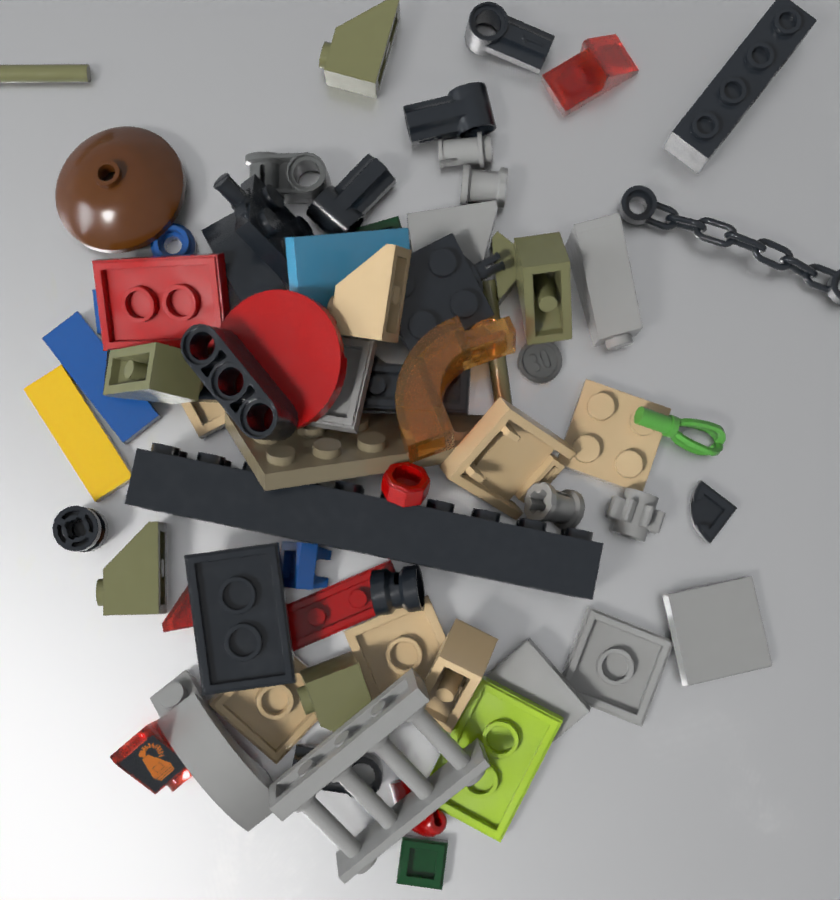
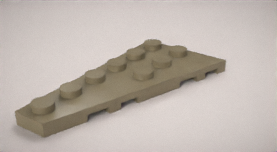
(331, 455)

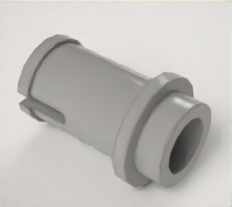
(465, 151)

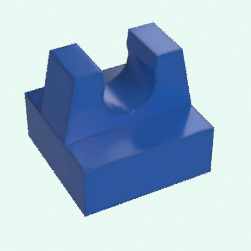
(299, 565)

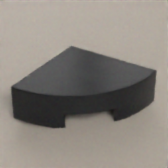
(708, 511)

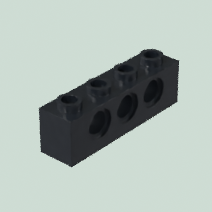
(739, 84)

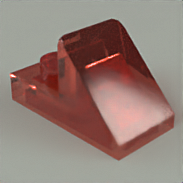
(592, 72)

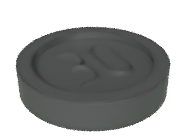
(539, 362)

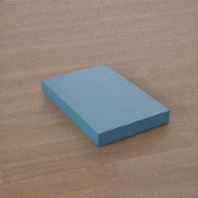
(324, 260)

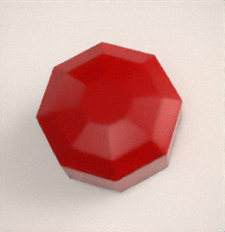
(405, 484)

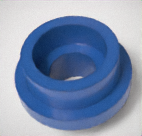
(175, 232)

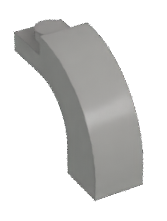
(211, 752)

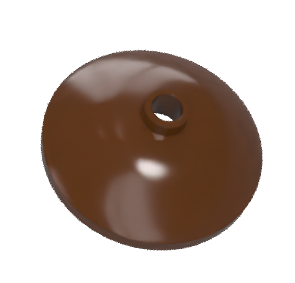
(132, 205)

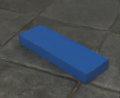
(83, 357)

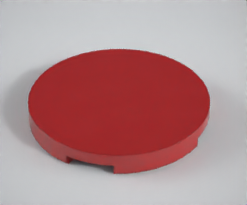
(296, 346)

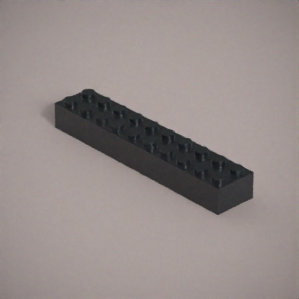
(367, 524)

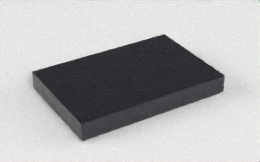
(240, 618)

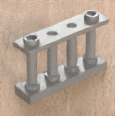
(369, 733)

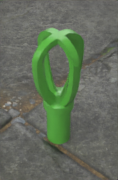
(670, 425)

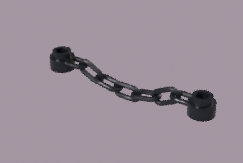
(648, 200)

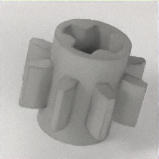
(635, 514)

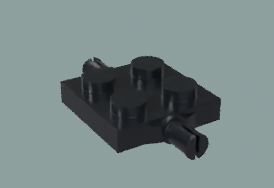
(263, 220)
(444, 286)

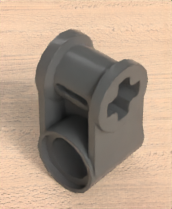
(284, 171)

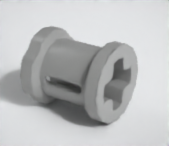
(483, 185)
(560, 507)

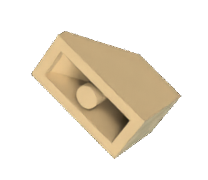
(373, 295)
(457, 672)

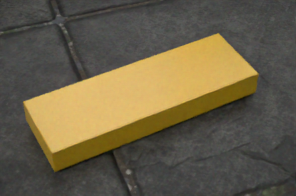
(79, 433)

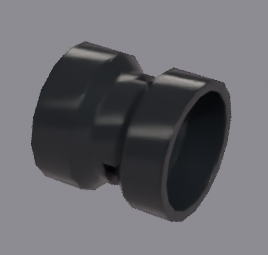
(88, 533)
(397, 590)

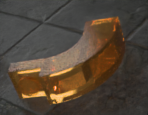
(429, 371)

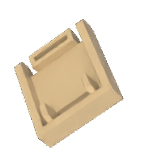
(505, 457)

